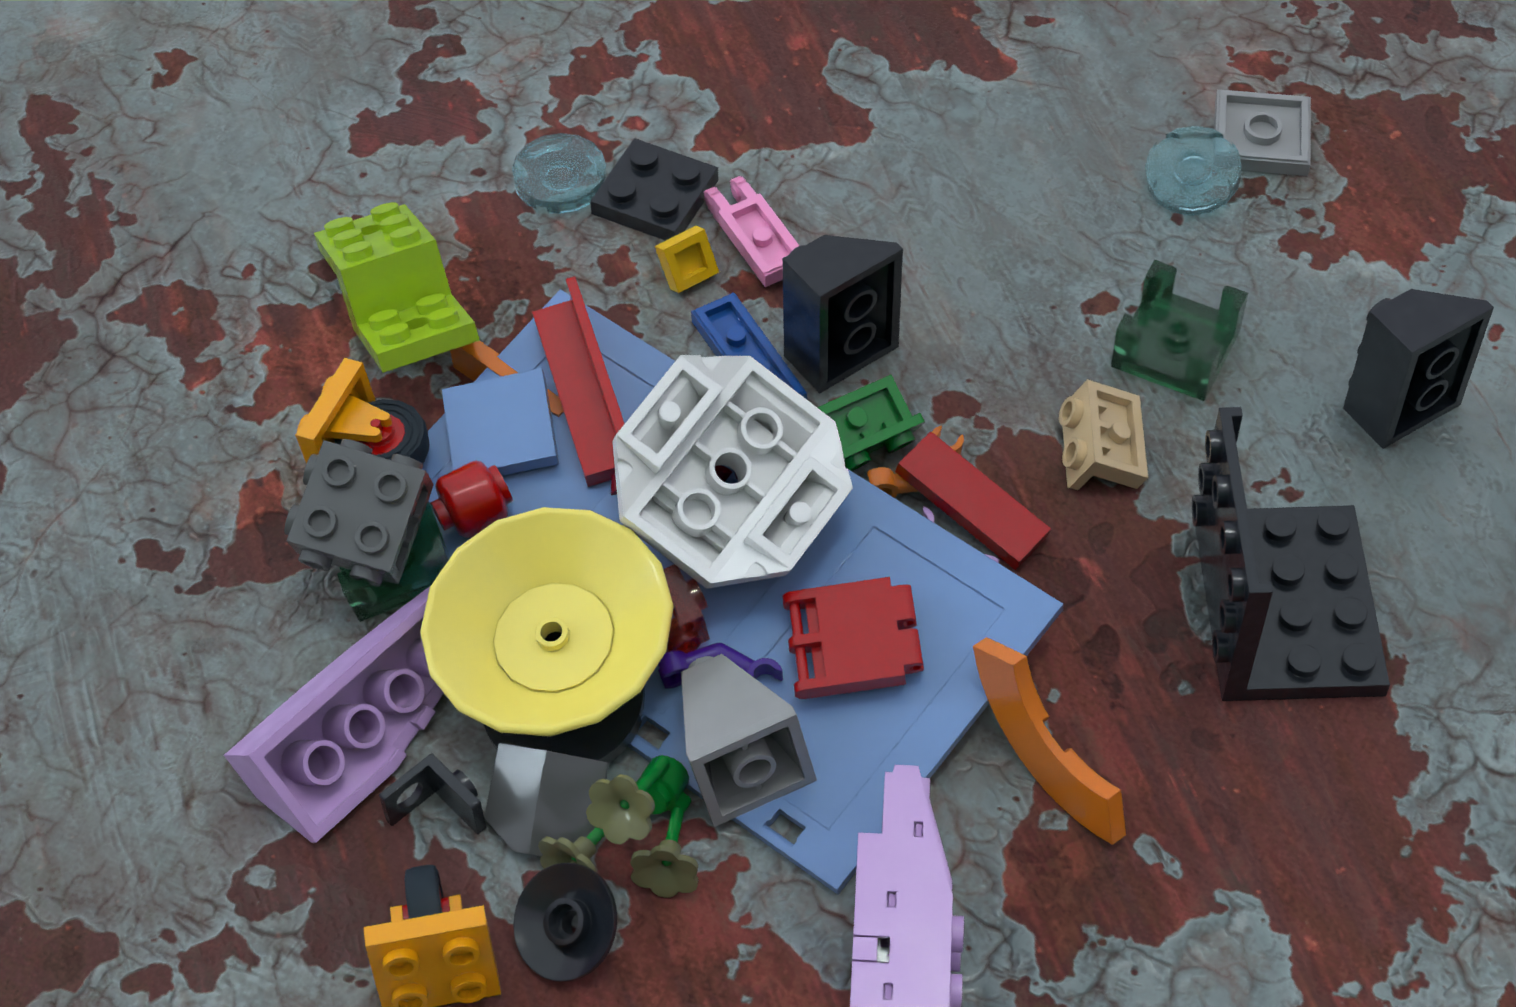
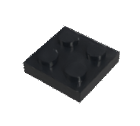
(654, 190)

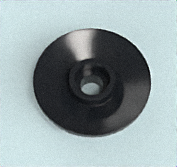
(545, 920)

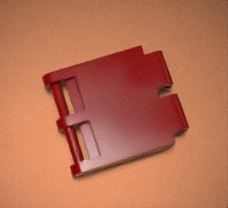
(853, 637)

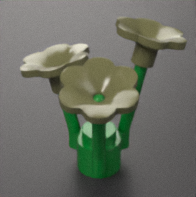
(622, 812)

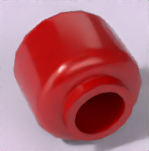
(471, 498)

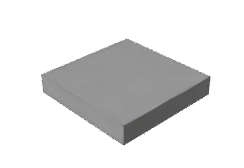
(1267, 130)

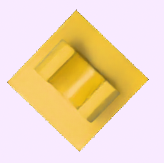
(687, 259)

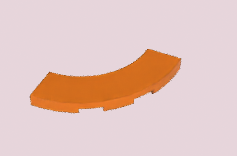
(1059, 772)

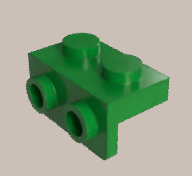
(872, 419)

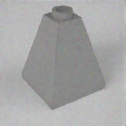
(740, 739)

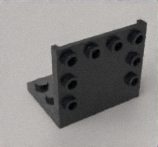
(1282, 589)

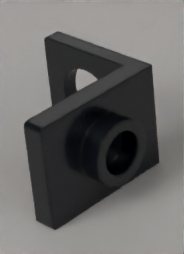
(433, 778)

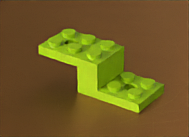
(395, 286)

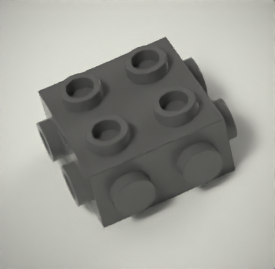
(358, 511)

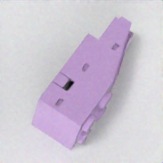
(905, 903)

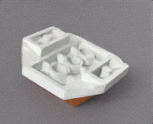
(739, 418)

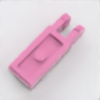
(752, 229)

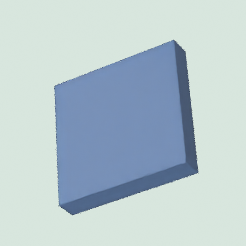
(501, 423)

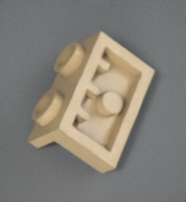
(1103, 436)

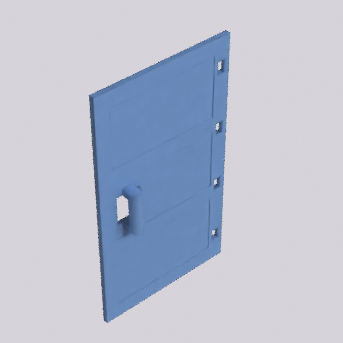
(871, 535)

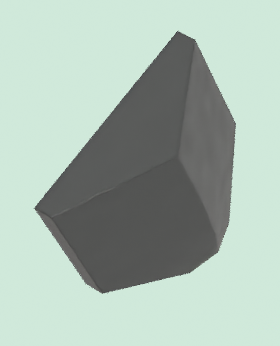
(540, 796)

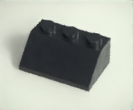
(840, 306)
(1414, 361)

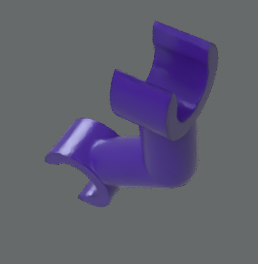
(677, 661)

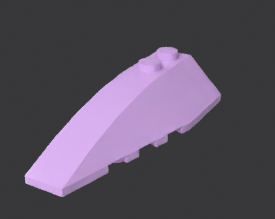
(342, 727)

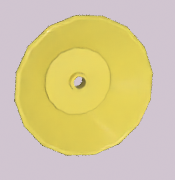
(537, 578)

